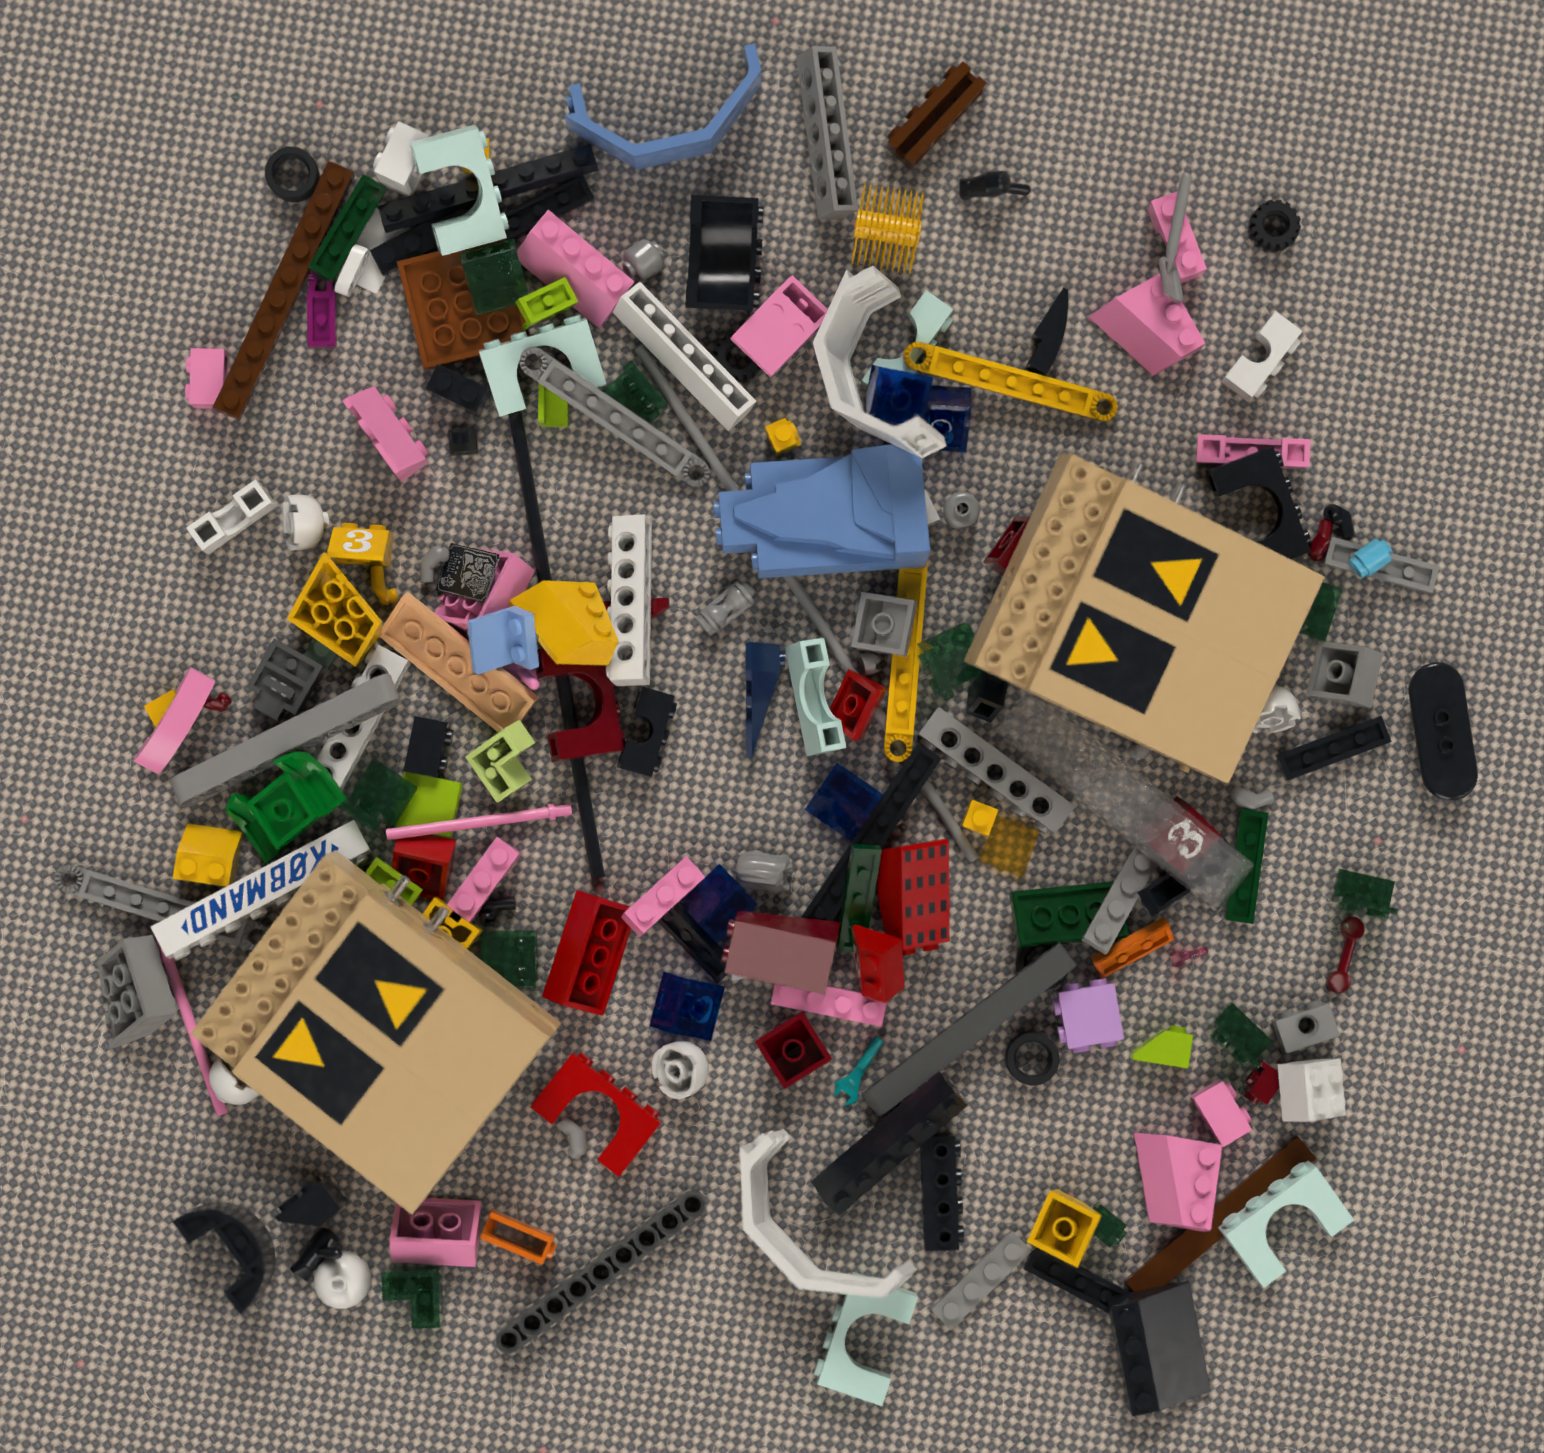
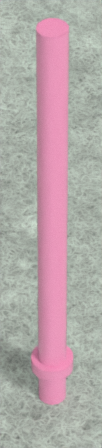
(481, 821)
(190, 1024)

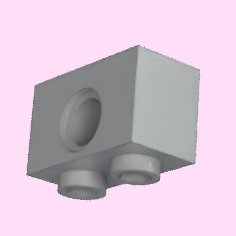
(1322, 1026)

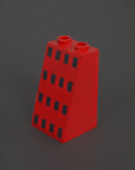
(915, 894)

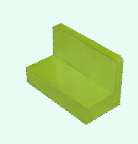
(546, 303)
(552, 409)

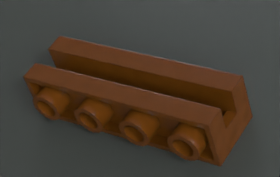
(936, 115)

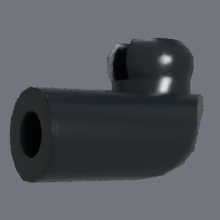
(1342, 519)
(493, 908)

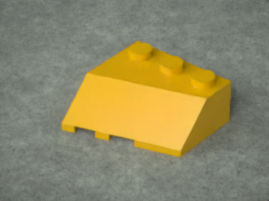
(336, 613)
(570, 621)

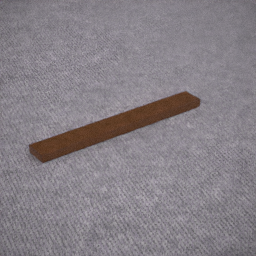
(1192, 1244)

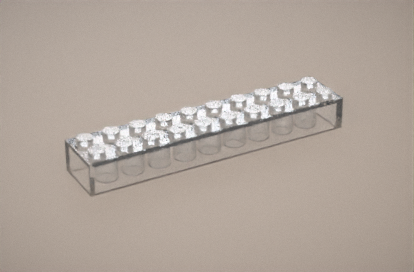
(1124, 800)

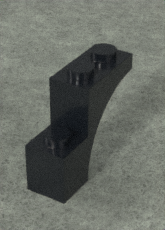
(986, 696)
(1162, 893)

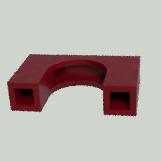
(603, 731)

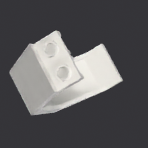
(834, 345)
(779, 1247)

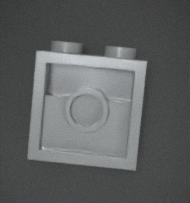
(883, 624)

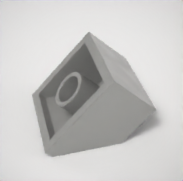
(1344, 673)

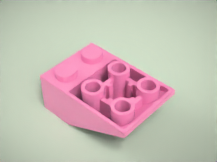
(780, 326)

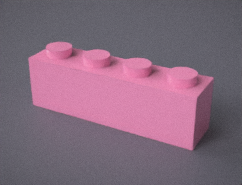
(835, 1003)

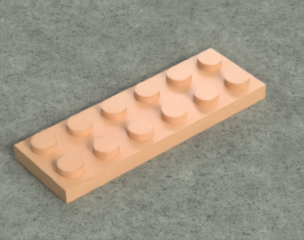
(447, 660)

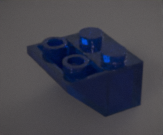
(843, 801)
(716, 902)

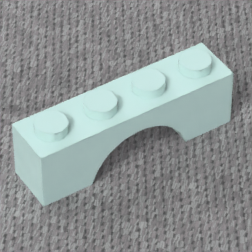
(928, 319)
(807, 669)

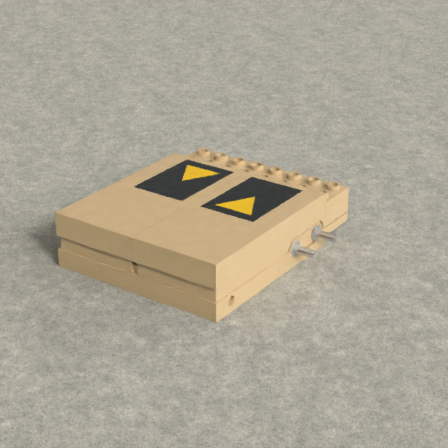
(1144, 617)
(374, 1029)

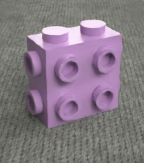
(1088, 1015)

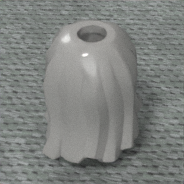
(764, 871)

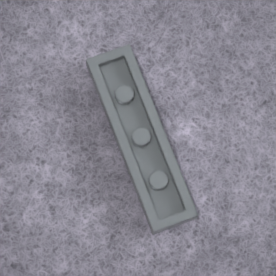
(1400, 571)
(1119, 901)
(981, 1279)

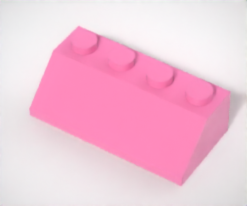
(559, 252)

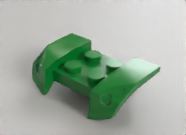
(286, 804)

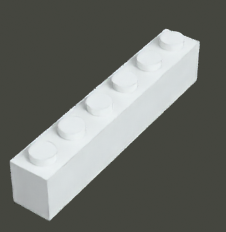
(684, 356)

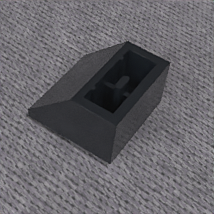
(316, 1205)

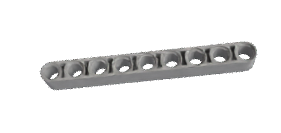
(288, 737)

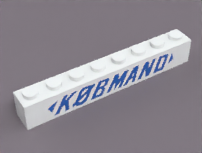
(254, 893)

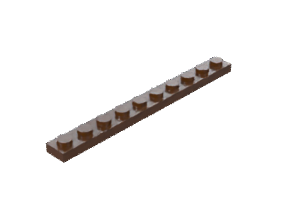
(283, 291)

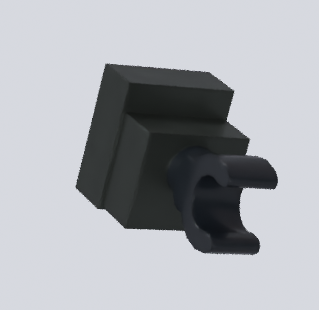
(463, 441)

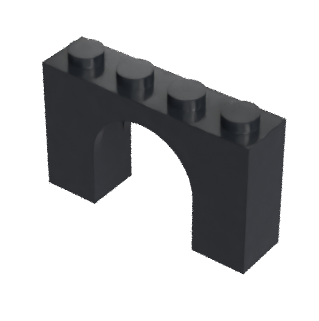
(1265, 471)

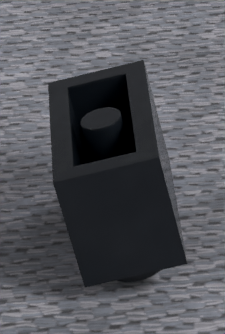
(458, 390)
(428, 747)

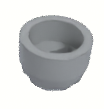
(869, 663)

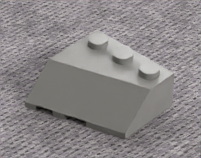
(135, 990)

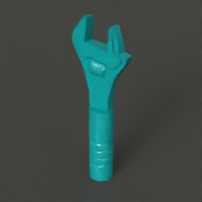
(851, 1082)

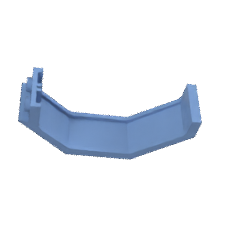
(673, 147)

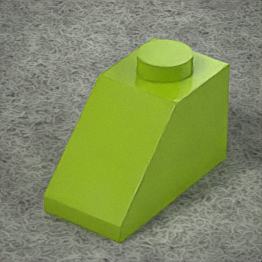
(1166, 1047)

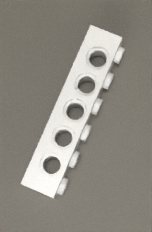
(623, 530)
(357, 742)

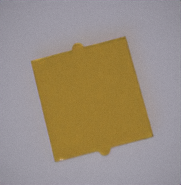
(1009, 846)

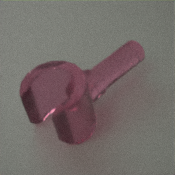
(1188, 954)

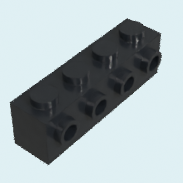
(939, 1193)

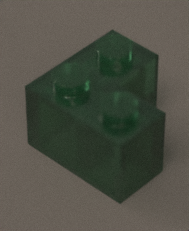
(421, 1286)

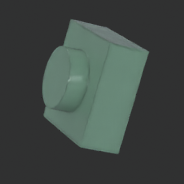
(320, 653)

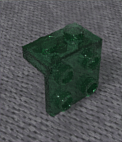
(944, 659)

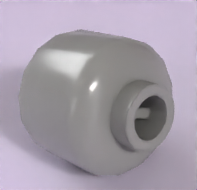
(643, 260)
(956, 519)

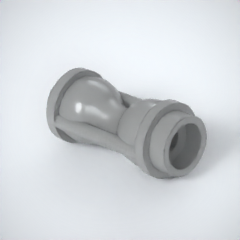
(714, 617)

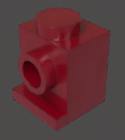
(1262, 1084)

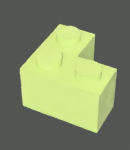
(497, 761)

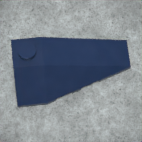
(762, 674)

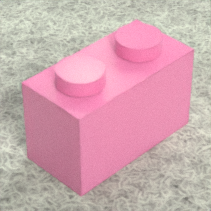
(207, 375)
(1221, 1112)

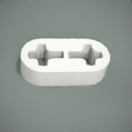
(352, 270)

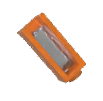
(518, 1237)

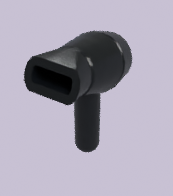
(991, 185)
(319, 1248)

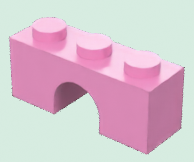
(1188, 256)
(483, 879)
(662, 896)

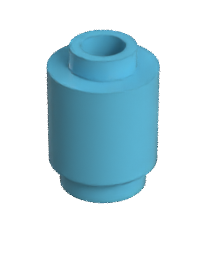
(1371, 558)

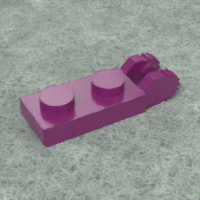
(321, 315)

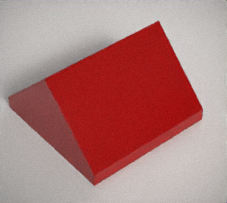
(857, 703)

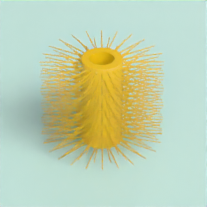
(888, 228)

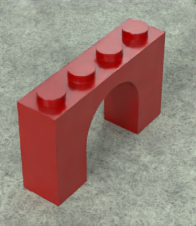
(636, 1121)

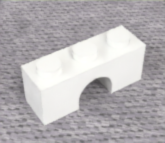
(1277, 337)
(221, 526)

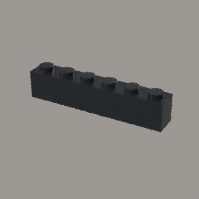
(889, 1143)

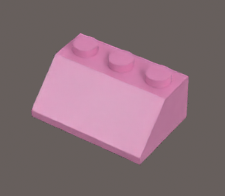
(437, 1233)

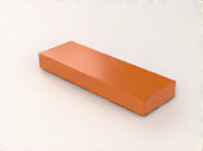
(1133, 948)

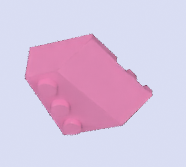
(1150, 326)
(388, 432)
(509, 580)
(1178, 1180)

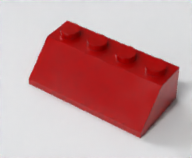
(588, 954)

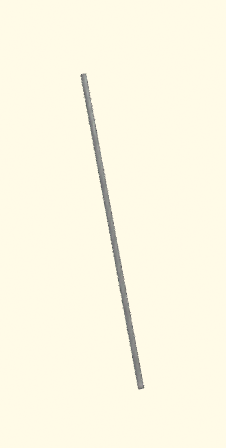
(796, 588)

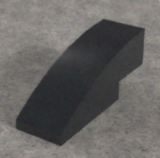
(1049, 335)

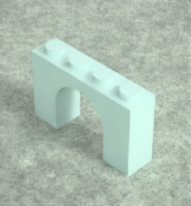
(483, 221)
(502, 359)
(1247, 1228)
(837, 1368)

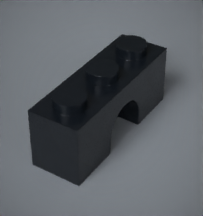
(656, 709)

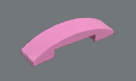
(1223, 449)
(176, 721)

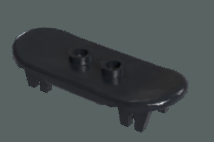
(1443, 731)

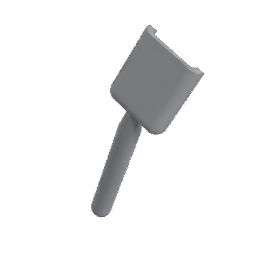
(1168, 269)

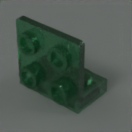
(494, 276)
(637, 393)
(1321, 612)
(379, 797)
(1362, 891)
(512, 955)
(1240, 1034)

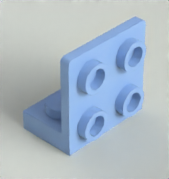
(503, 639)

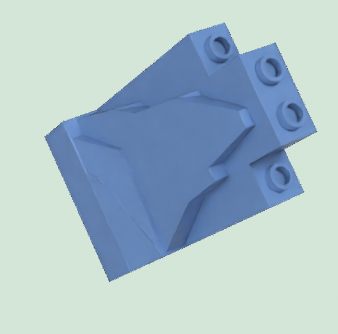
(829, 514)

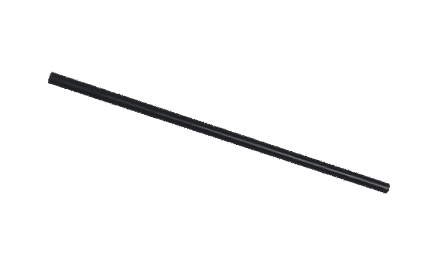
(562, 682)

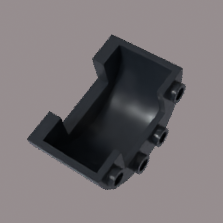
(724, 253)
(245, 1239)

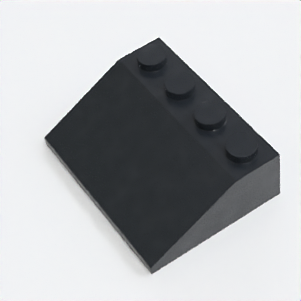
(1158, 1347)

